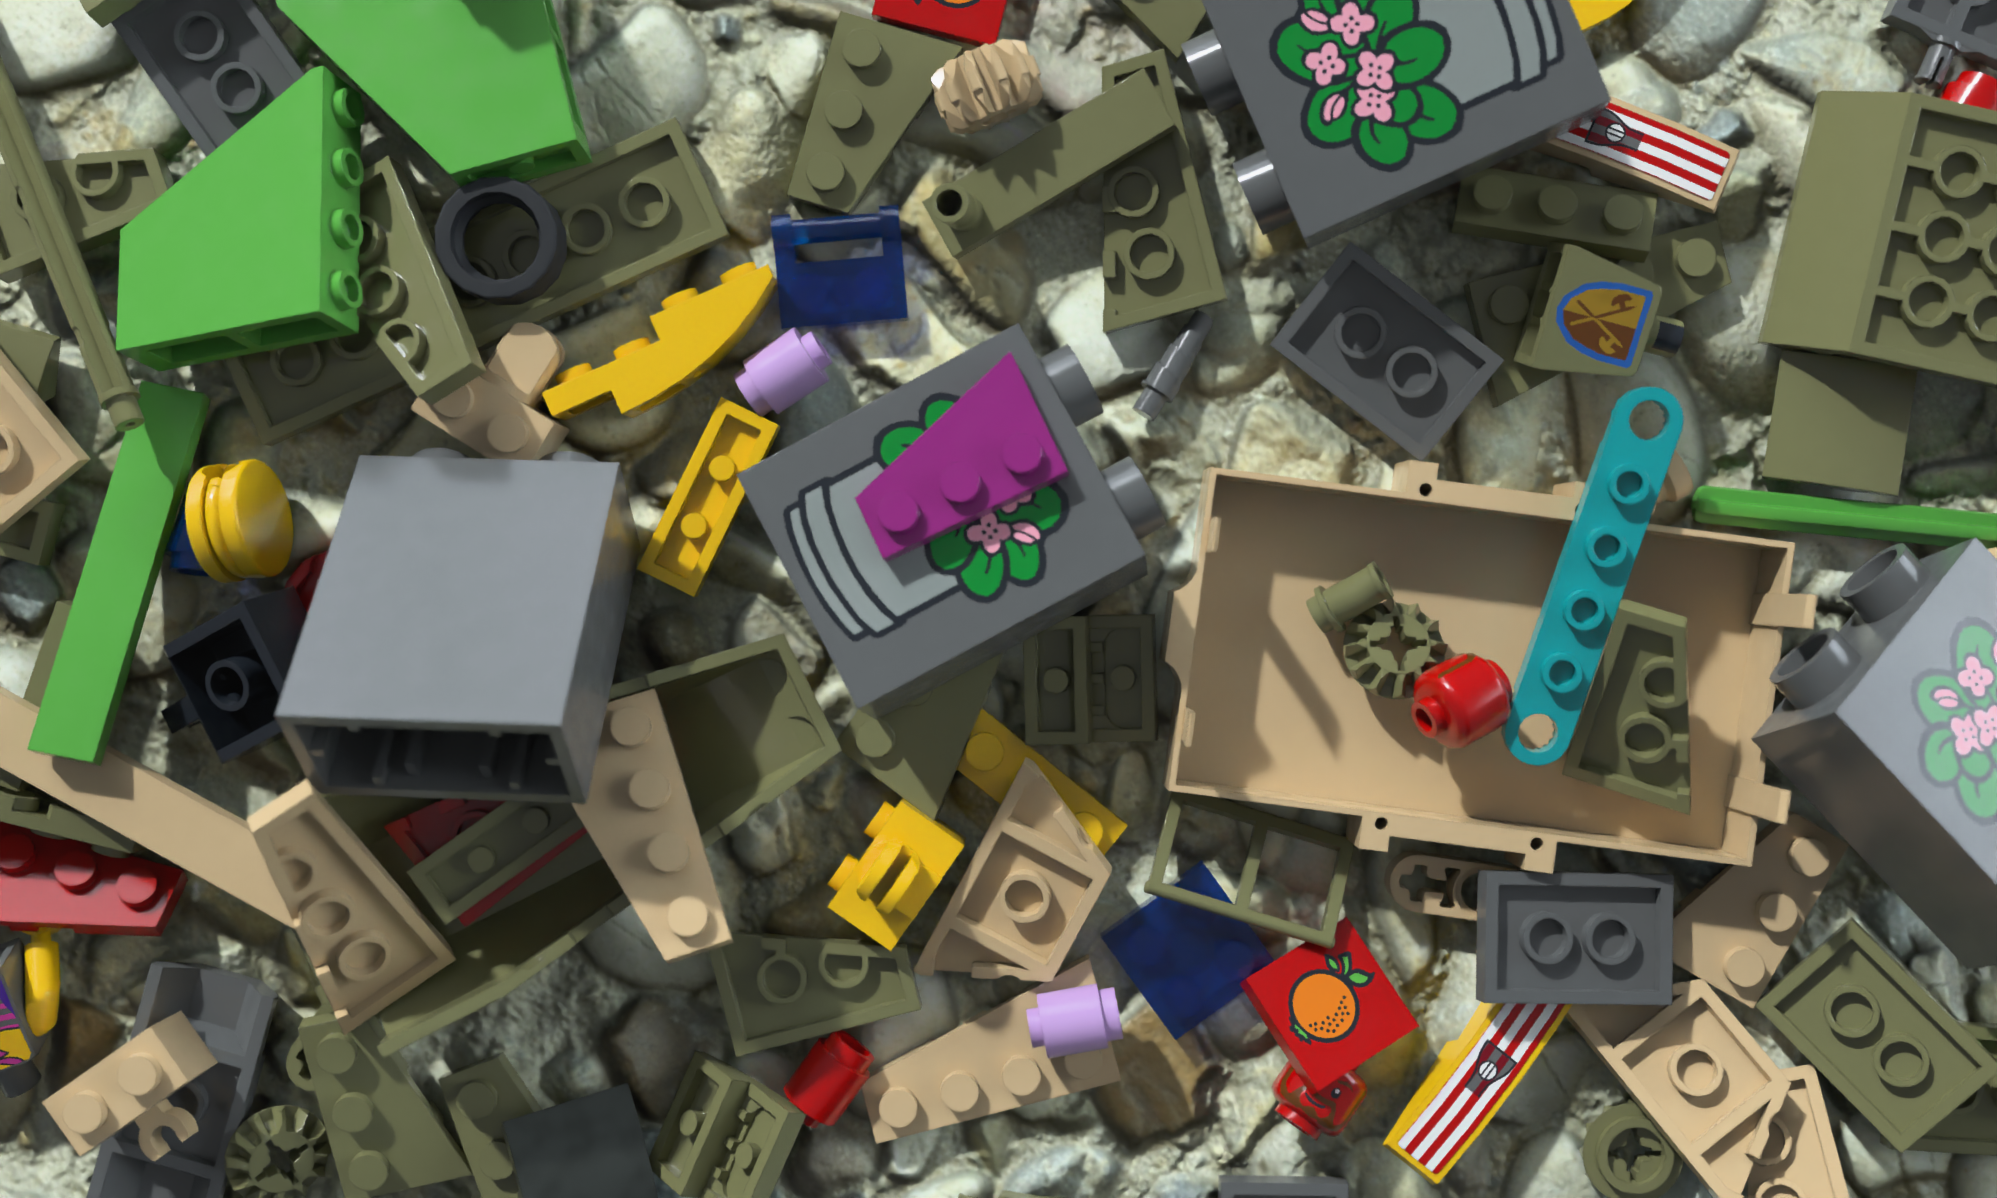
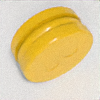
(239, 521)

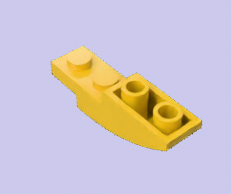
(693, 338)

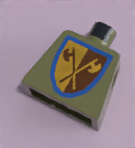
(1593, 317)

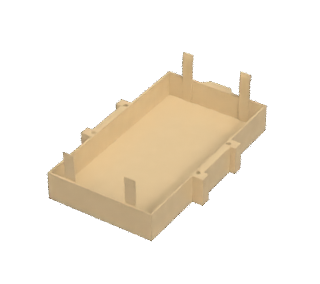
(1283, 722)

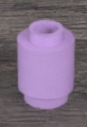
(783, 372)
(1074, 1020)

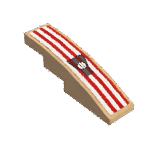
(1649, 155)

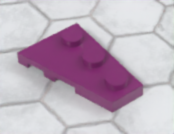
(964, 465)

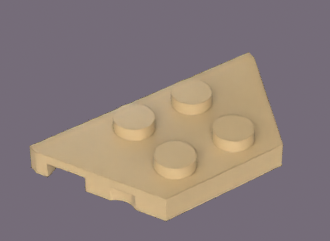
(1021, 890)
(1692, 1077)

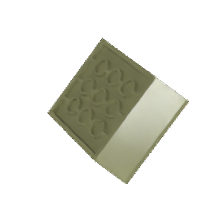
(1892, 237)

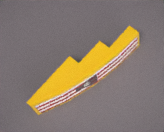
(1470, 1084)

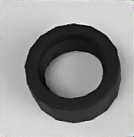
(465, 205)

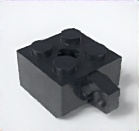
(237, 672)

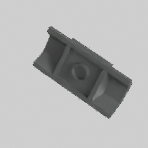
(233, 1021)

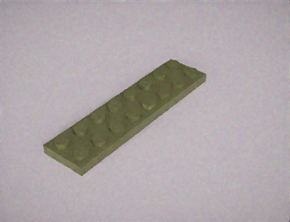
(622, 219)

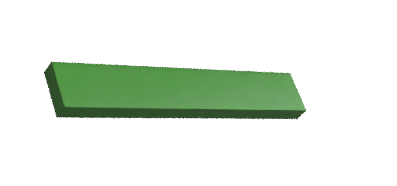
(119, 576)

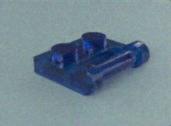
(844, 289)

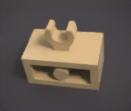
(135, 1087)

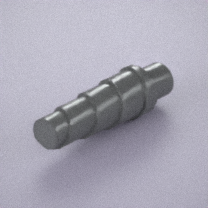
(1168, 373)

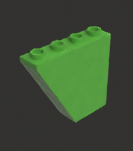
(462, 78)
(252, 239)

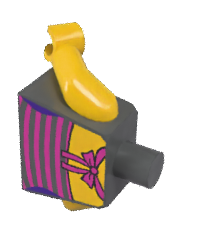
(27, 1006)

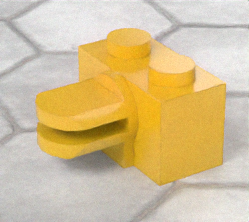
(895, 872)

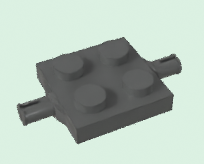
(1949, 31)

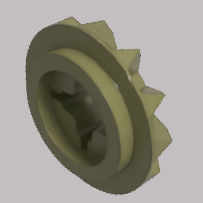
(1376, 667)
(287, 1128)
(1650, 1173)

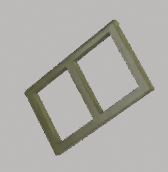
(1240, 910)

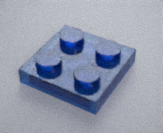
(1185, 956)

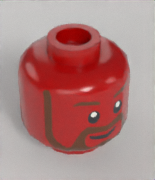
(1461, 700)
(1322, 1112)

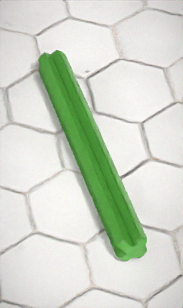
(1842, 517)

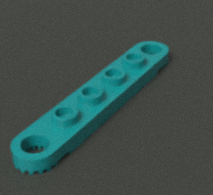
(1592, 574)

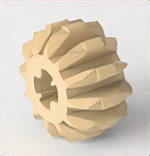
(987, 86)

